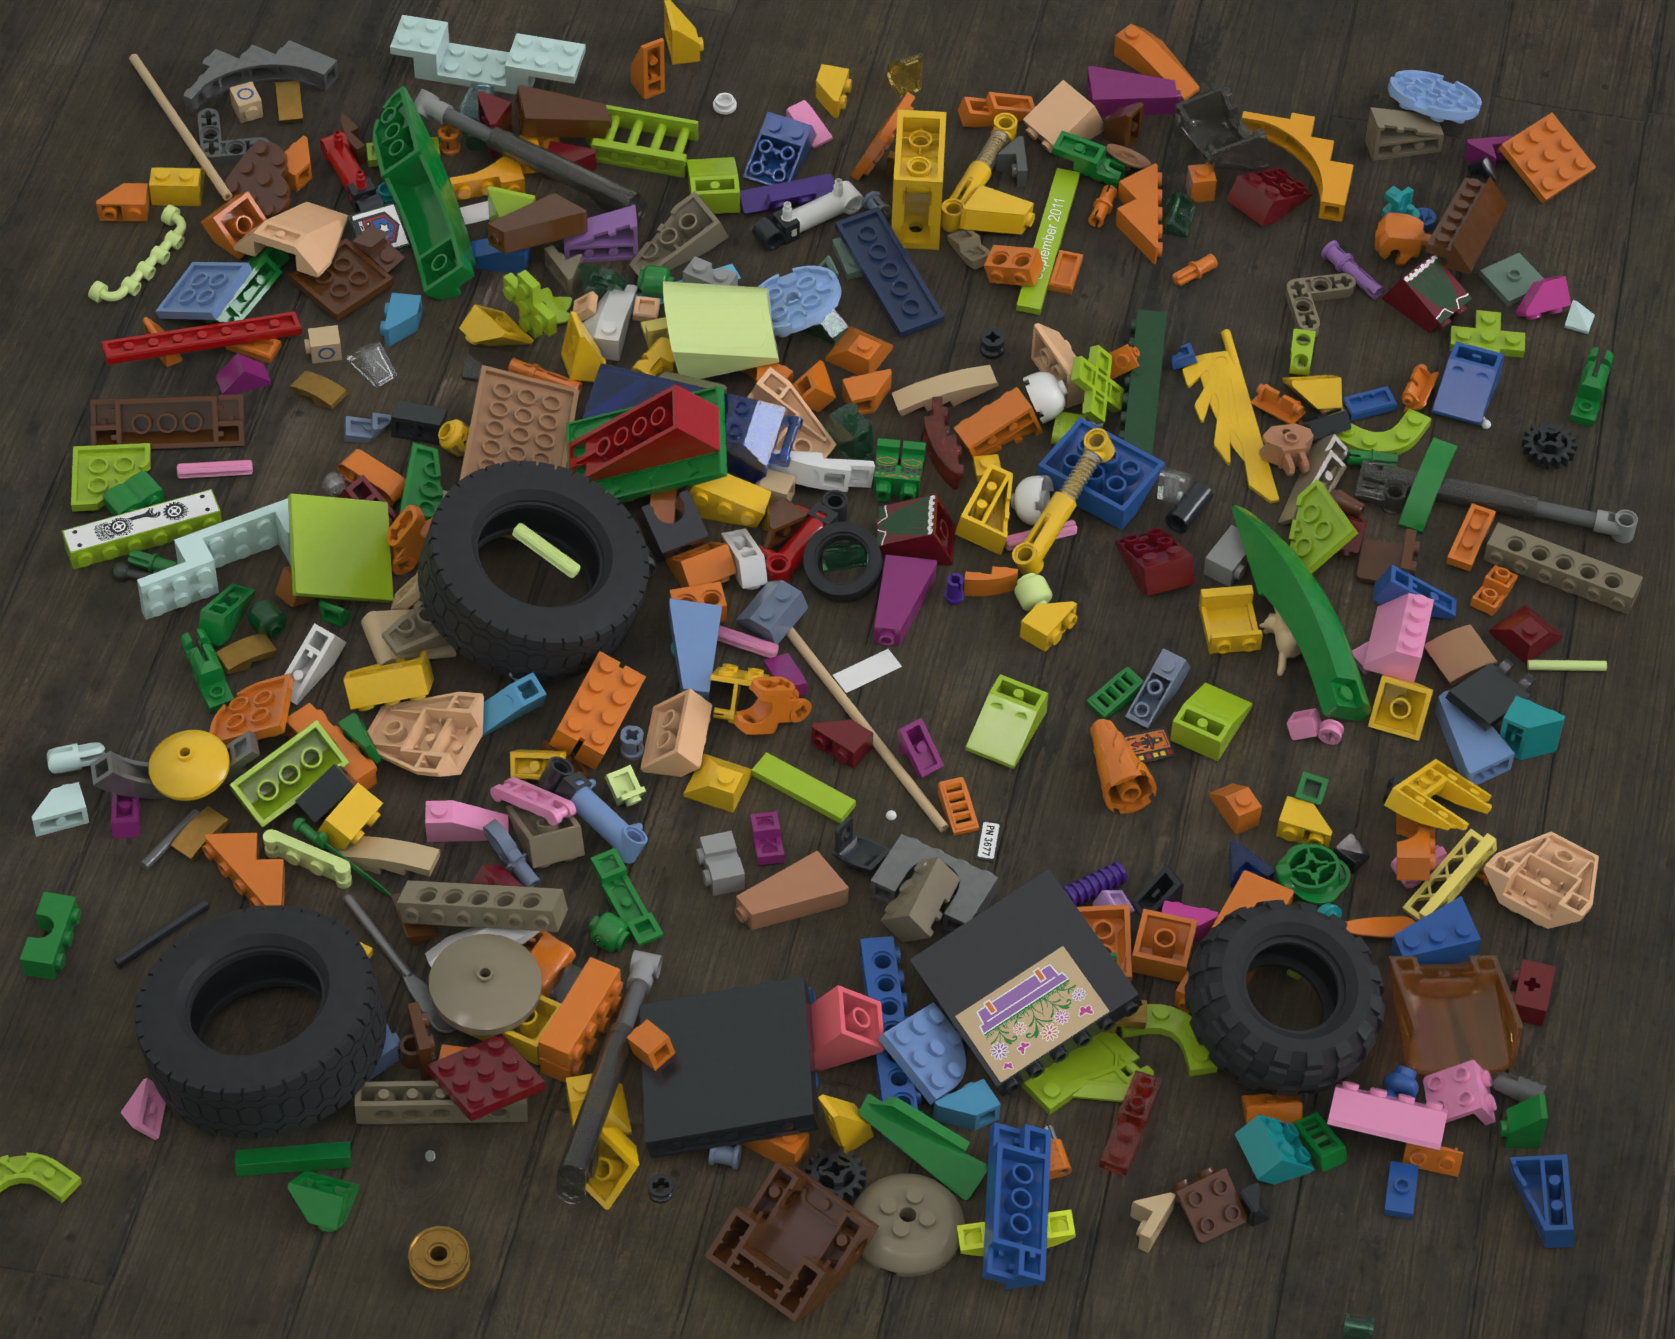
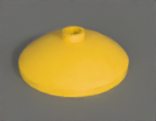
(190, 775)

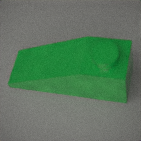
(225, 613)

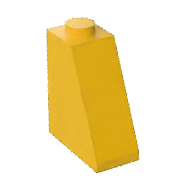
(996, 212)

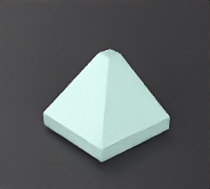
(1579, 318)

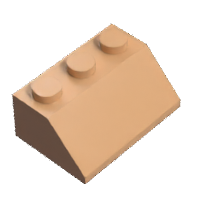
(1056, 357)
(677, 735)

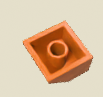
(233, 222)
(702, 565)
(1163, 945)

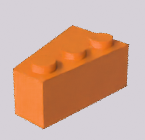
(998, 424)

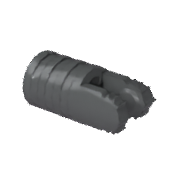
(1517, 1087)

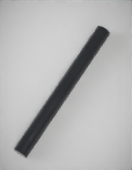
(161, 933)

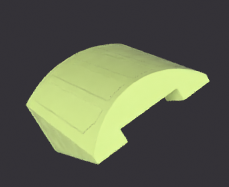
(718, 328)

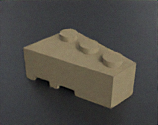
(1401, 134)
(920, 900)

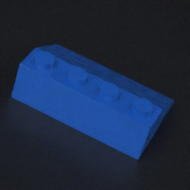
(1115, 486)

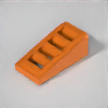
(955, 790)

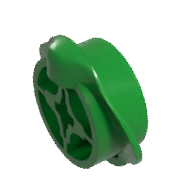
(1313, 874)

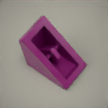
(242, 375)

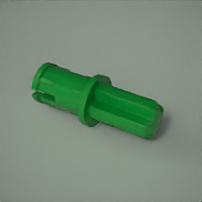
(1357, 456)
(149, 561)

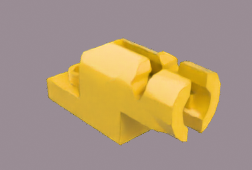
(657, 359)

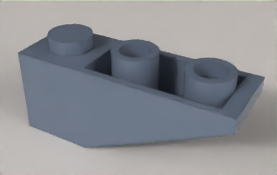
(1158, 688)

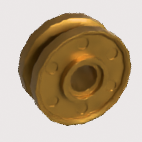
(435, 1243)

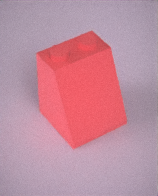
(845, 1027)

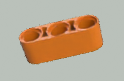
(383, 479)

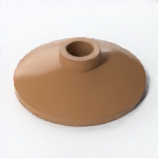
(1128, 157)

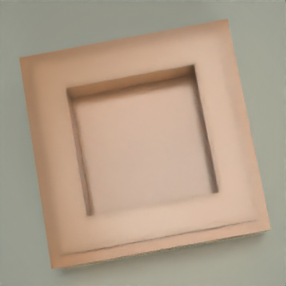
(586, 305)
(646, 308)

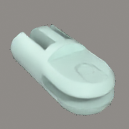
(73, 756)

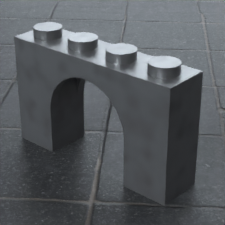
(974, 889)

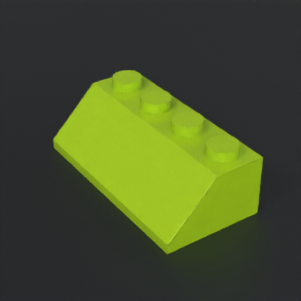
(286, 774)

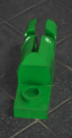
(1089, 159)
(1591, 389)
(207, 671)

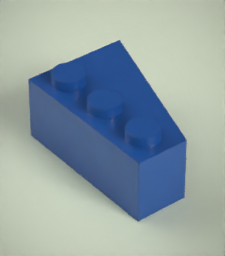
(1546, 1195)

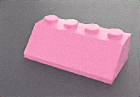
(1399, 636)
(1388, 1116)

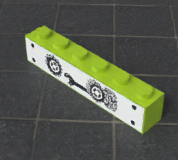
(140, 529)

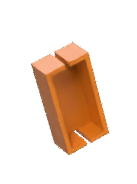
(597, 710)
(580, 1020)

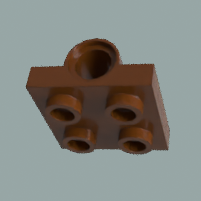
(417, 1040)

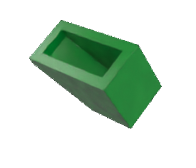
(1525, 1123)

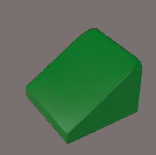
(334, 614)

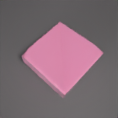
(1304, 724)

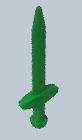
(322, 842)

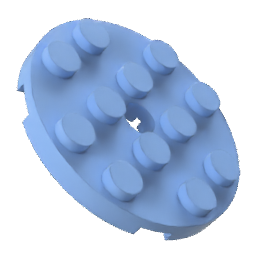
(1433, 96)
(802, 298)

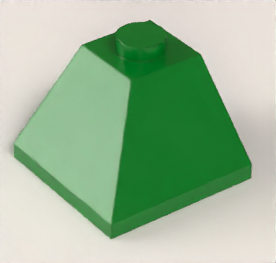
(323, 1199)

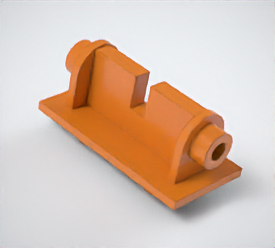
(1123, 360)
(1419, 388)
(1282, 408)
(1441, 1161)

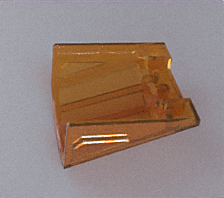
(1455, 1014)

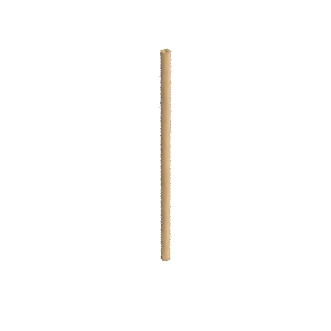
(180, 127)

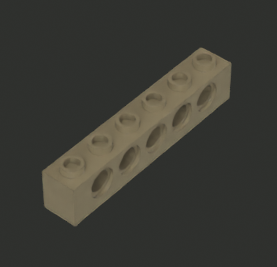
(1563, 568)
(482, 906)
(421, 1103)

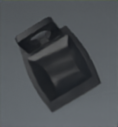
(858, 851)

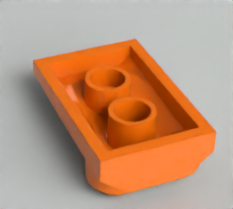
(1113, 929)

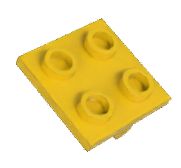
(730, 674)

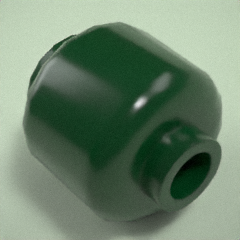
(266, 618)

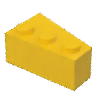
(987, 511)
(389, 682)

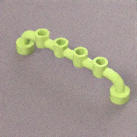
(145, 269)

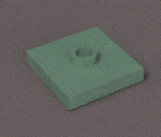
(1510, 278)

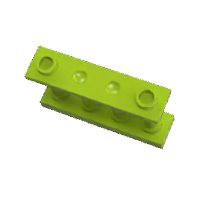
(641, 157)

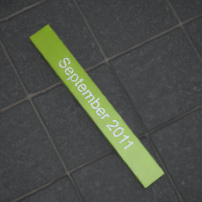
(1050, 237)

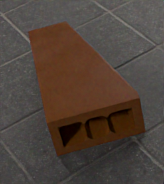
(559, 115)
(537, 224)

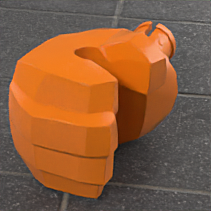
(1400, 233)

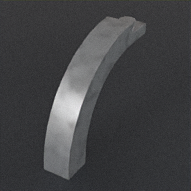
(132, 777)

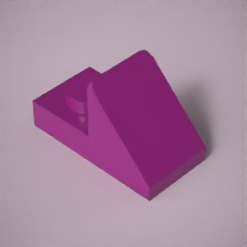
(1485, 147)
(918, 745)

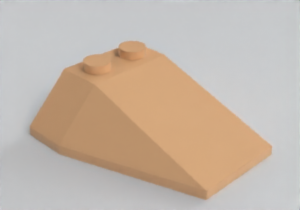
(778, 390)
(430, 734)
(1545, 880)

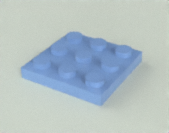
(204, 290)

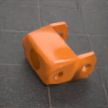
(551, 958)

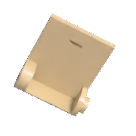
(377, 622)

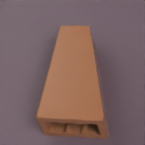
(792, 893)

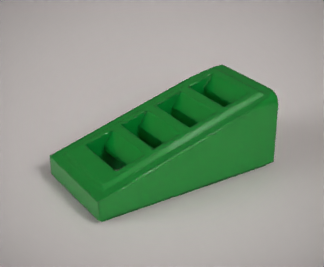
(1125, 680)
(356, 732)
(1325, 1157)

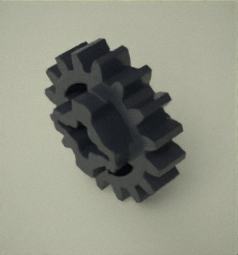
(1549, 445)
(838, 1172)

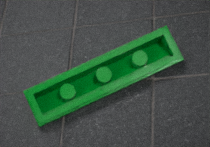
(293, 1158)

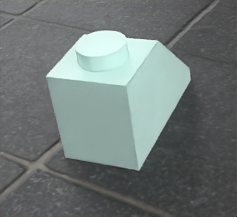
(60, 810)

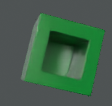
(1311, 788)

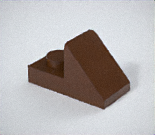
(375, 245)

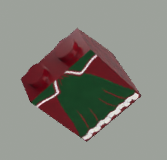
(1429, 295)
(917, 530)

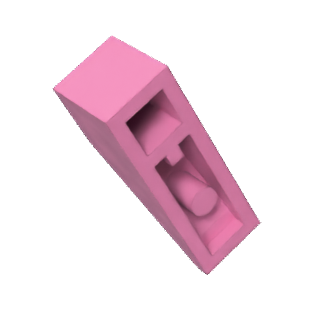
(459, 821)

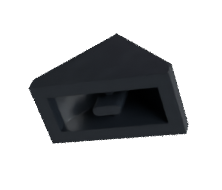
(1162, 887)

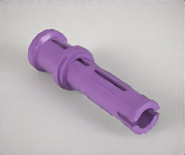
(1345, 263)

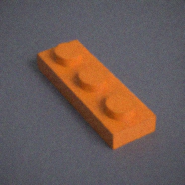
(1471, 537)

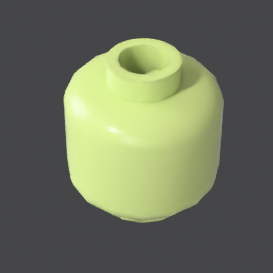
(1032, 591)

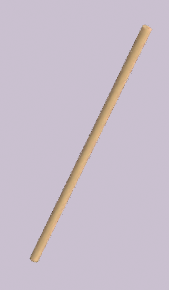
(878, 744)

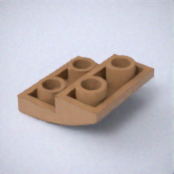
(1459, 654)

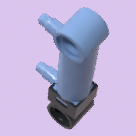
(560, 780)

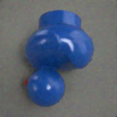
(1401, 1082)

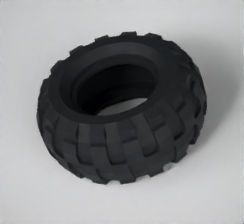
(1315, 949)

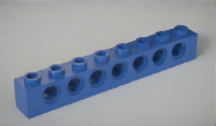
(882, 953)

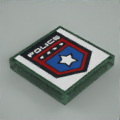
(383, 218)

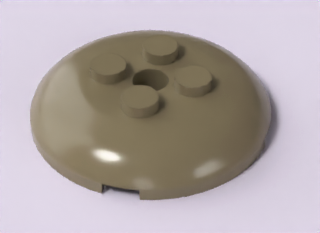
(917, 1245)

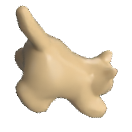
(1284, 639)

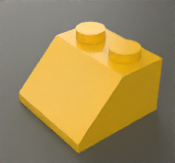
(176, 186)
(350, 817)

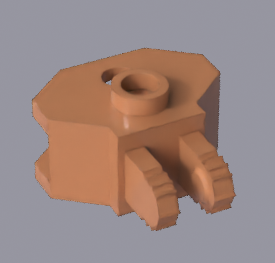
(1288, 449)

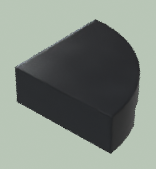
(1484, 168)

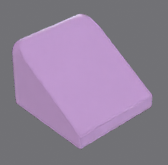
(1112, 897)

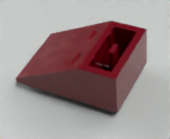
(1268, 195)
(1156, 561)

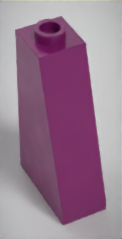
(1116, 89)
(901, 595)

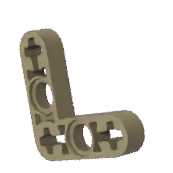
(1309, 294)

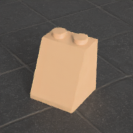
(1063, 111)

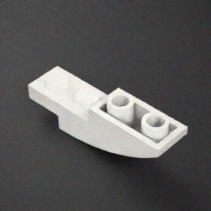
(827, 474)

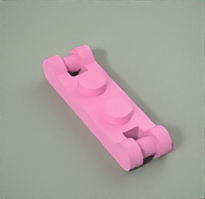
(534, 799)

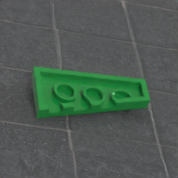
(422, 480)

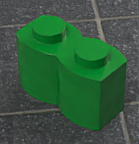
(134, 494)

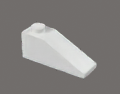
(747, 559)
(313, 660)

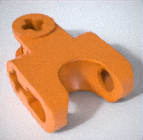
(407, 539)
(776, 704)

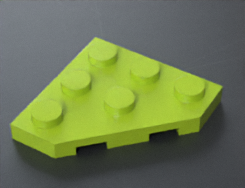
(103, 467)
(1319, 527)

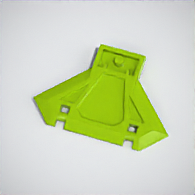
(1087, 1073)

